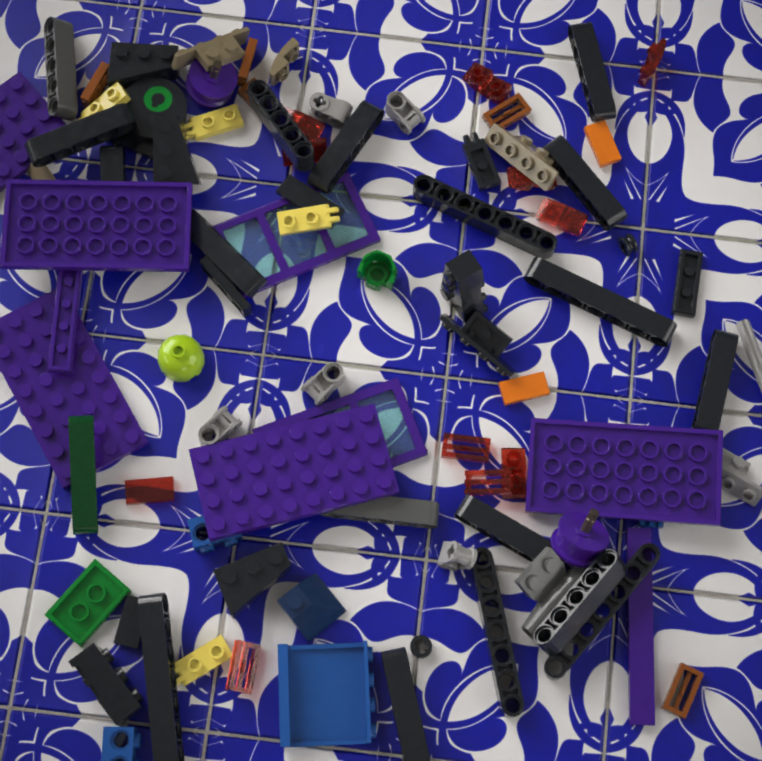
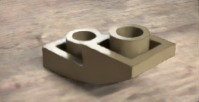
(280, 66)

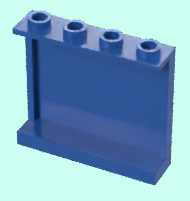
(325, 694)

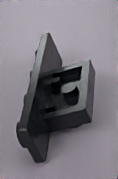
(484, 337)

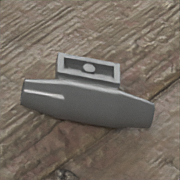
(547, 584)

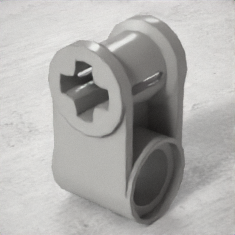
(331, 110)
(406, 115)
(321, 386)
(221, 425)
(456, 557)

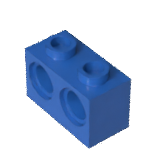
(196, 525)
(110, 749)

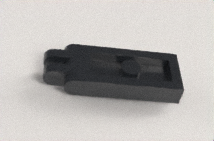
(480, 162)

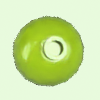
(181, 358)

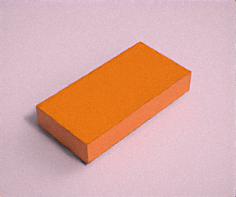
(602, 144)
(523, 388)

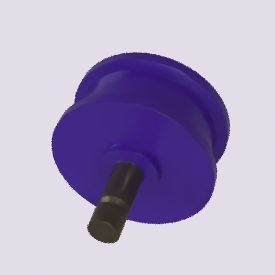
(213, 87)
(579, 538)

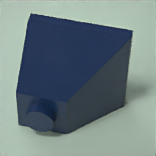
(311, 606)

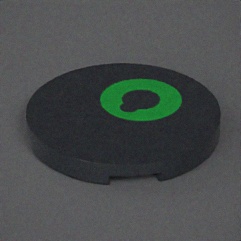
(152, 97)

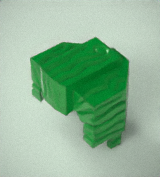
(377, 270)

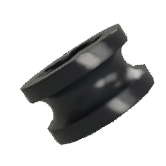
(628, 244)
(426, 641)

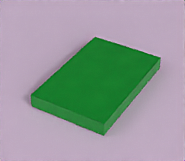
(88, 603)

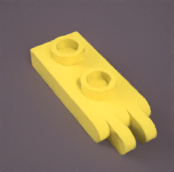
(112, 96)
(213, 123)
(306, 219)
(202, 660)

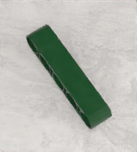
(83, 474)

